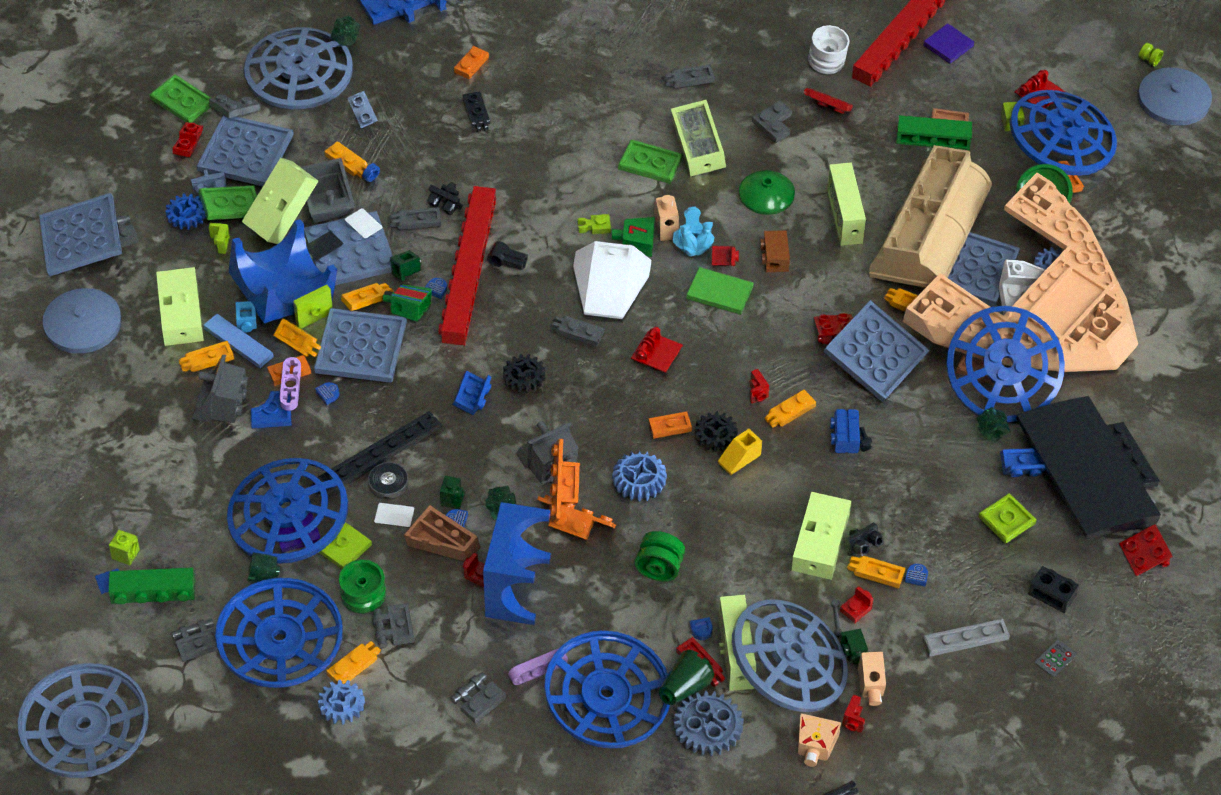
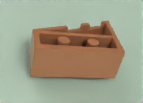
(441, 536)

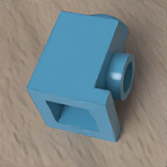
(246, 319)

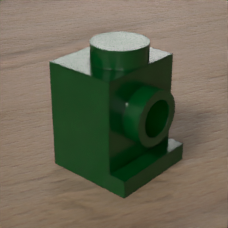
(405, 264)
(451, 492)
(853, 645)

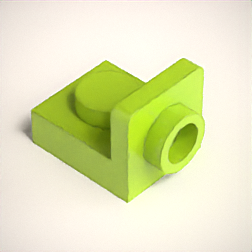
(221, 236)

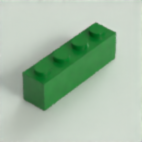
(933, 131)
(152, 585)

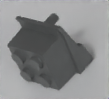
(332, 193)
(221, 393)
(537, 452)

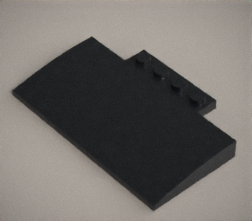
(1093, 466)

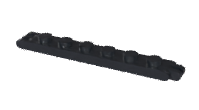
(383, 450)

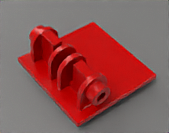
(1037, 83)
(830, 326)
(656, 350)
(1146, 550)

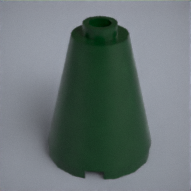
(686, 677)

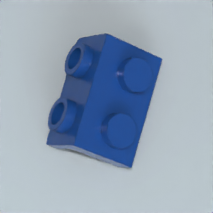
(472, 392)
(1020, 462)

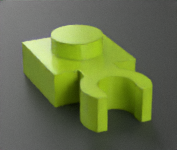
(597, 223)

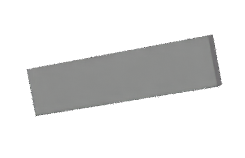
(966, 637)

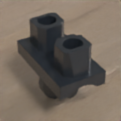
(446, 194)
(861, 540)

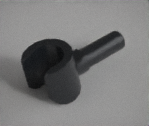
(865, 444)

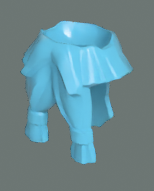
(685, 235)

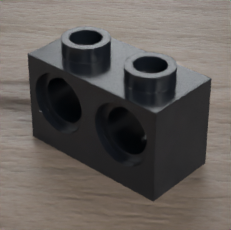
(1052, 591)

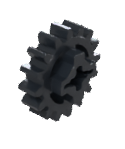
(523, 373)
(715, 430)

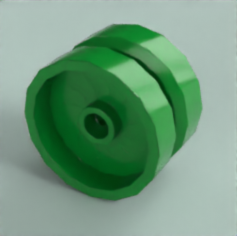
(659, 556)
(362, 586)

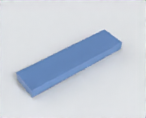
(238, 341)

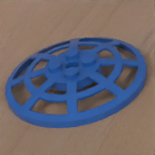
(1069, 136)
(993, 358)
(291, 515)
(279, 624)
(610, 680)

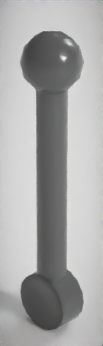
(835, 604)

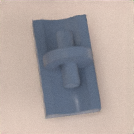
(362, 109)
(208, 181)

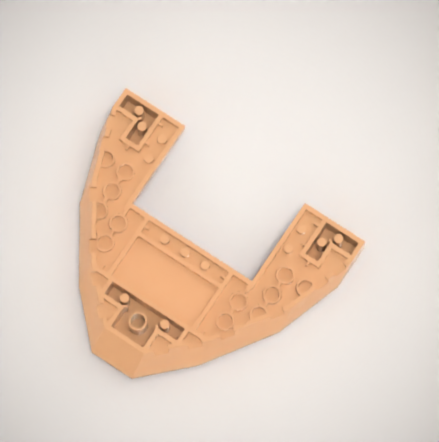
(1073, 295)

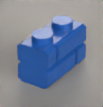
(846, 431)

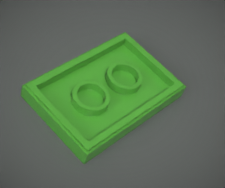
(181, 99)
(650, 161)
(227, 201)
(720, 290)

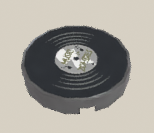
(388, 480)

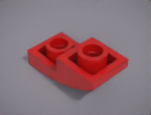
(188, 139)

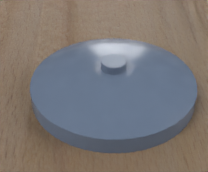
(1174, 96)
(82, 320)

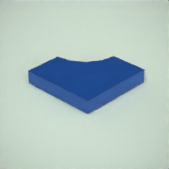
(271, 413)

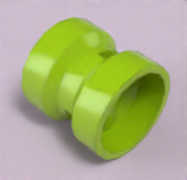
(1150, 54)

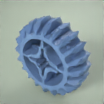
(639, 476)

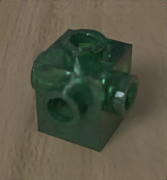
(345, 31)
(993, 424)
(496, 496)
(263, 567)

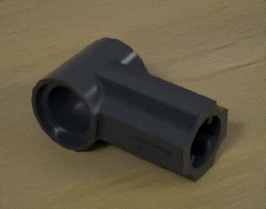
(502, 254)

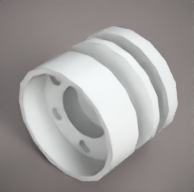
(828, 49)

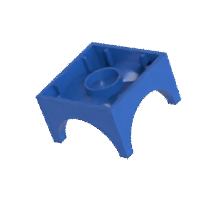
(278, 275)
(507, 562)

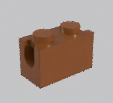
(776, 251)

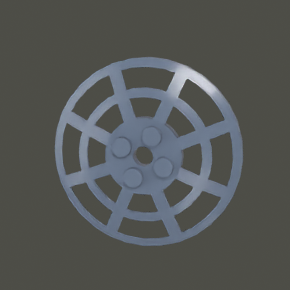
(295, 72)
(787, 658)
(80, 712)

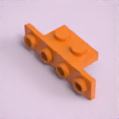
(565, 481)
(574, 521)

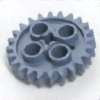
(708, 723)

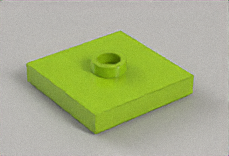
(312, 306)
(1007, 518)
(346, 546)

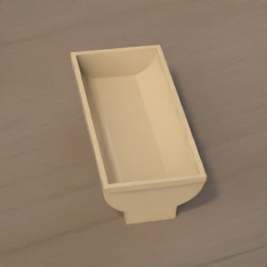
(933, 219)

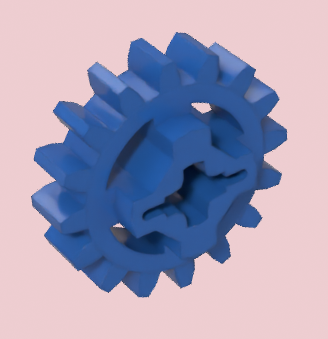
(185, 211)

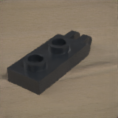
(476, 110)

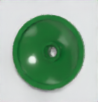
(1053, 174)
(766, 192)

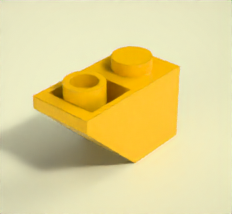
(741, 452)

